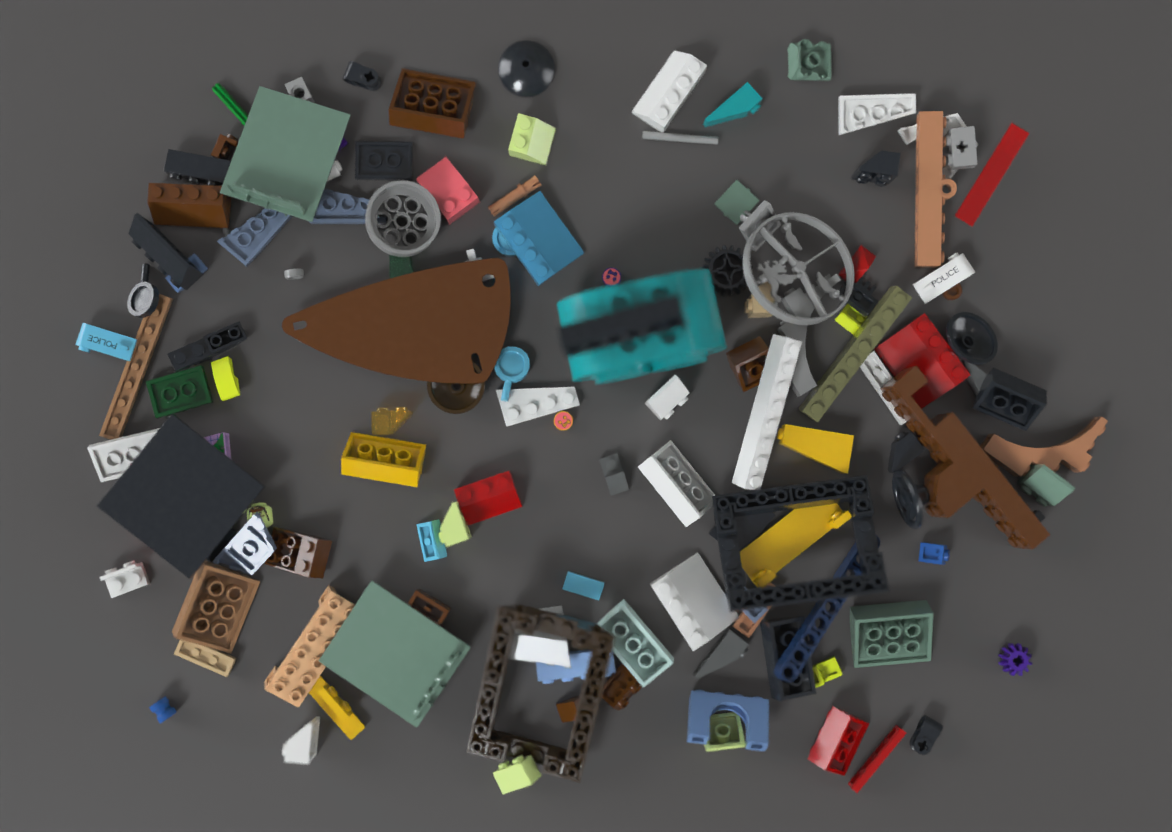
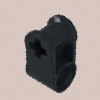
(359, 75)
(926, 733)

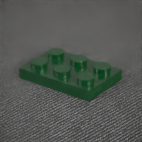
(179, 392)

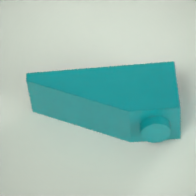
(739, 105)

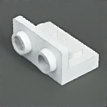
(126, 579)

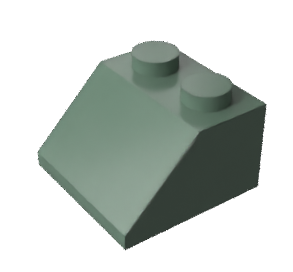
(1045, 485)

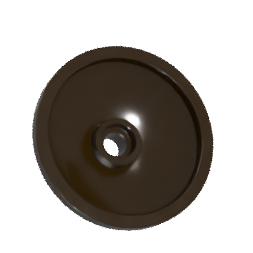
(456, 401)

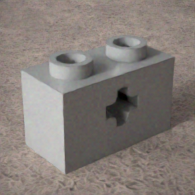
(966, 139)

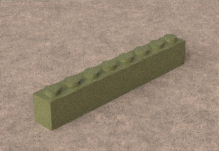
(855, 353)

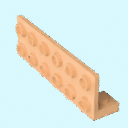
(302, 665)

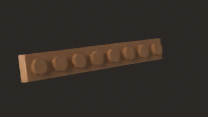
(135, 371)

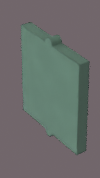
(736, 201)

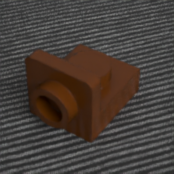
(222, 147)

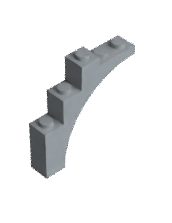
(801, 306)

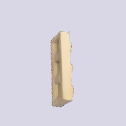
(206, 657)

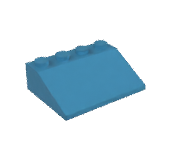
(538, 238)

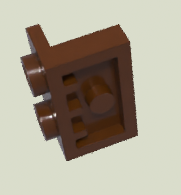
(620, 688)

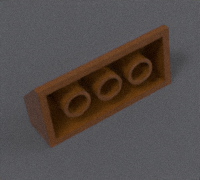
(189, 205)

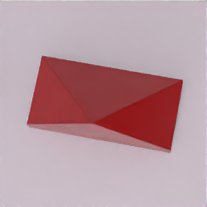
(861, 261)

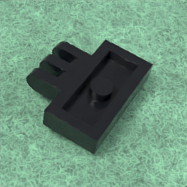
(861, 297)

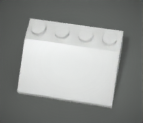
(694, 601)

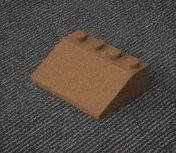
(215, 607)

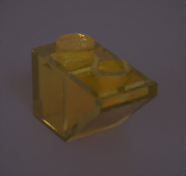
(389, 422)

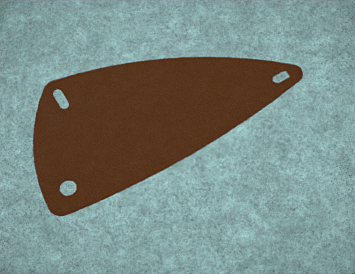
(416, 323)

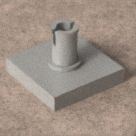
(754, 220)

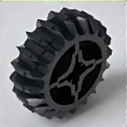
(726, 262)

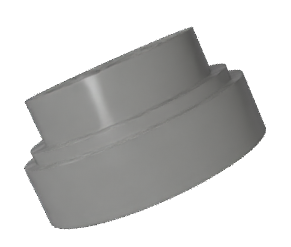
(402, 193)

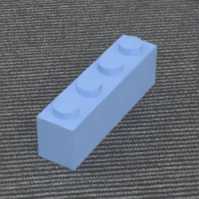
(579, 663)

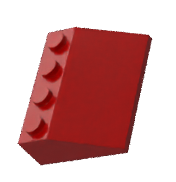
(923, 347)

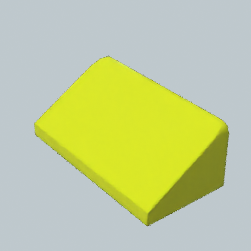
(850, 319)

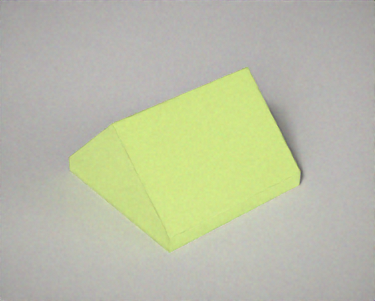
(725, 732)

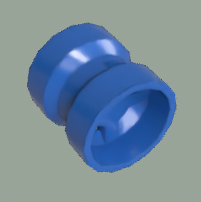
(162, 709)

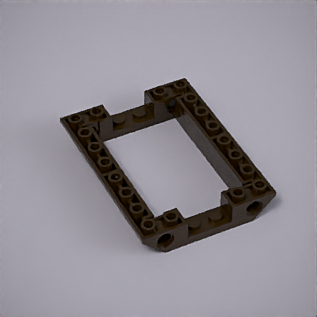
(497, 744)

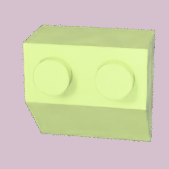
(531, 139)
(454, 527)

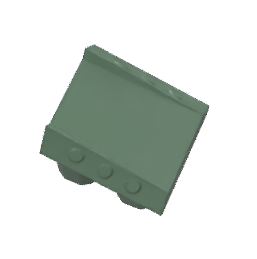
(809, 60)

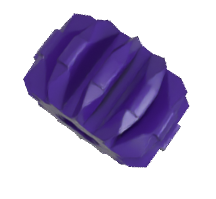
(1014, 652)

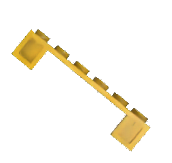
(788, 540)

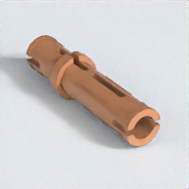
(515, 195)

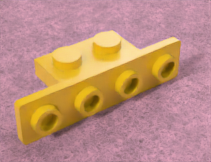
(336, 708)

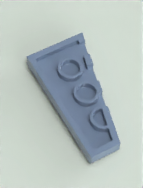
(342, 209)
(254, 235)

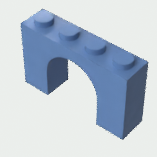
(752, 710)

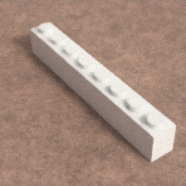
(766, 412)

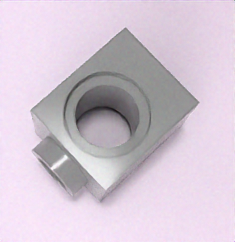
(297, 86)

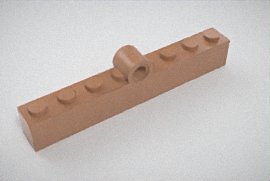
(929, 189)

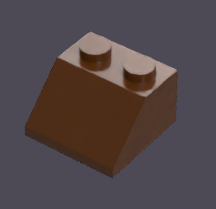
(748, 362)

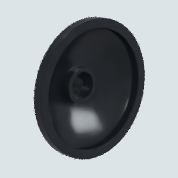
(526, 80)
(971, 338)

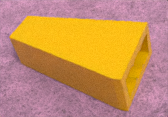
(822, 446)

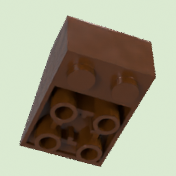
(299, 553)
(429, 606)

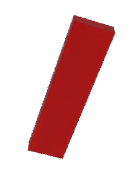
(876, 758)

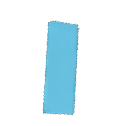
(430, 541)
(583, 585)

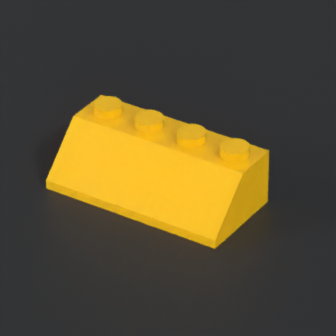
(383, 459)

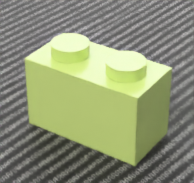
(516, 774)

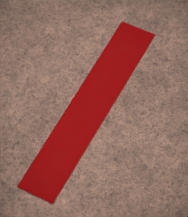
(991, 174)

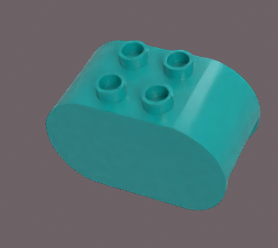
(657, 352)

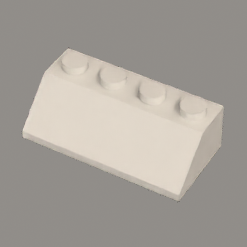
(669, 90)
(678, 483)

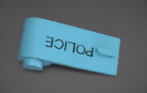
(105, 342)

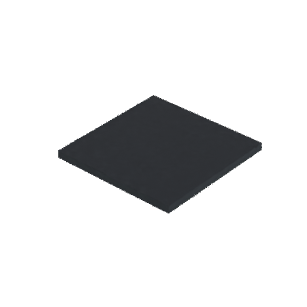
(181, 496)

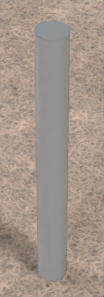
(680, 137)

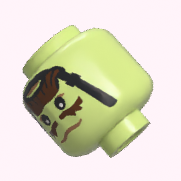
(264, 511)

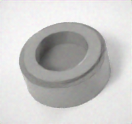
(293, 274)

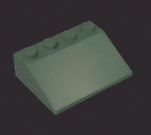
(891, 633)

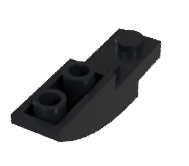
(208, 347)

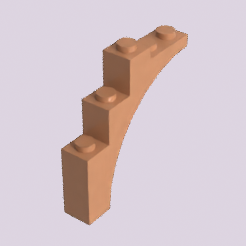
(1069, 453)

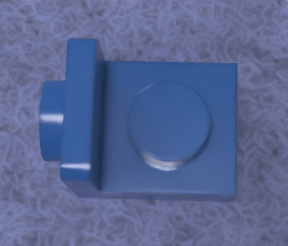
(933, 553)

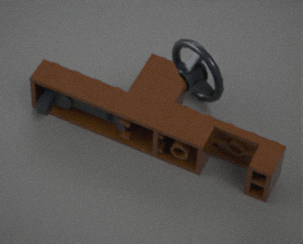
(961, 473)

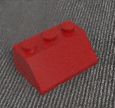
(488, 498)
(838, 741)

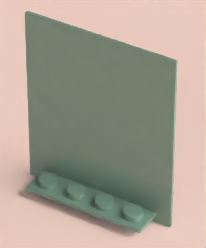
(285, 154)
(394, 654)

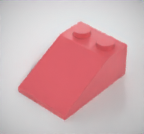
(449, 190)

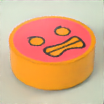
(563, 420)

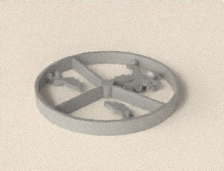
(771, 273)

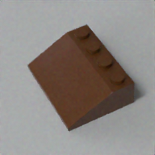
(432, 103)

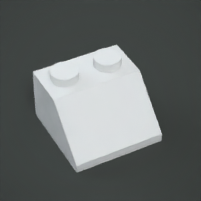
(667, 398)
(303, 745)

